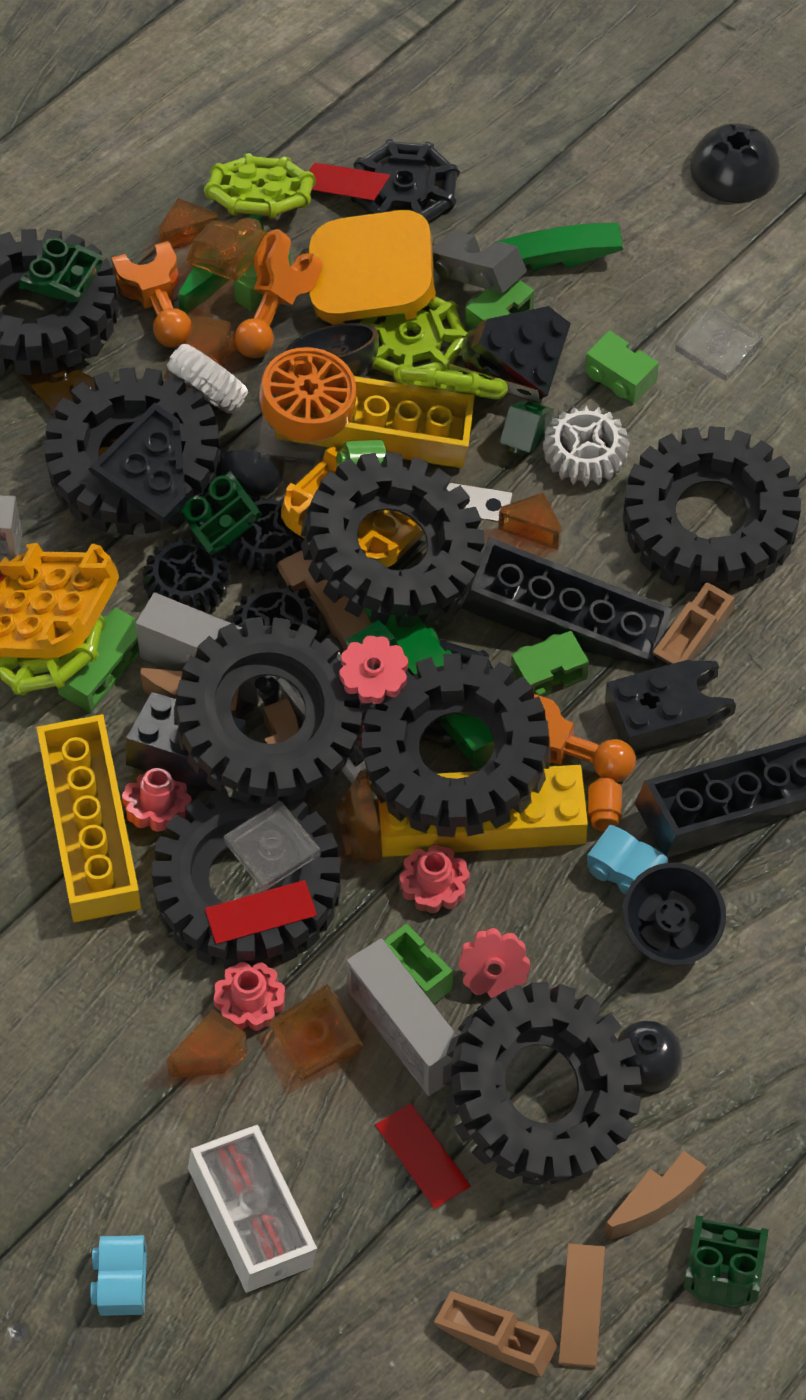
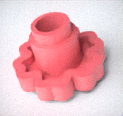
(373, 669)
(154, 799)
(434, 879)
(493, 962)
(249, 995)

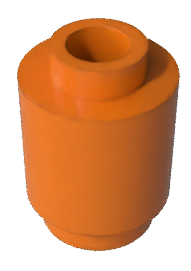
(604, 803)

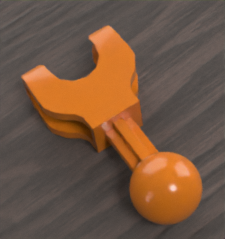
(278, 285)
(153, 288)
(610, 759)

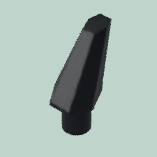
(268, 690)

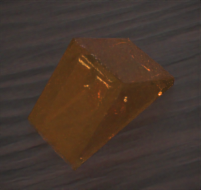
(184, 223)
(531, 520)

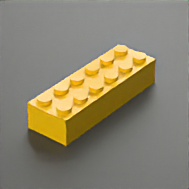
(408, 420)
(88, 818)
(552, 819)

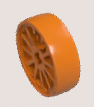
(307, 394)

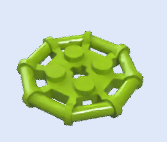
(259, 186)
(424, 345)
(451, 381)
(60, 668)

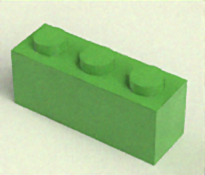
(116, 650)

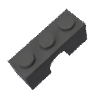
(462, 260)

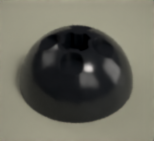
(735, 163)
(351, 342)
(690, 908)

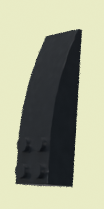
(554, 599)
(724, 797)

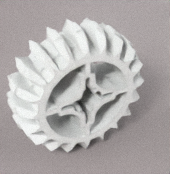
(208, 378)
(583, 436)

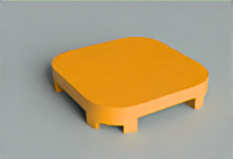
(373, 266)
(381, 535)
(52, 600)

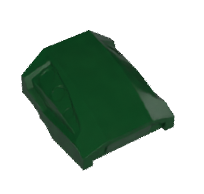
(62, 270)
(221, 513)
(725, 1263)

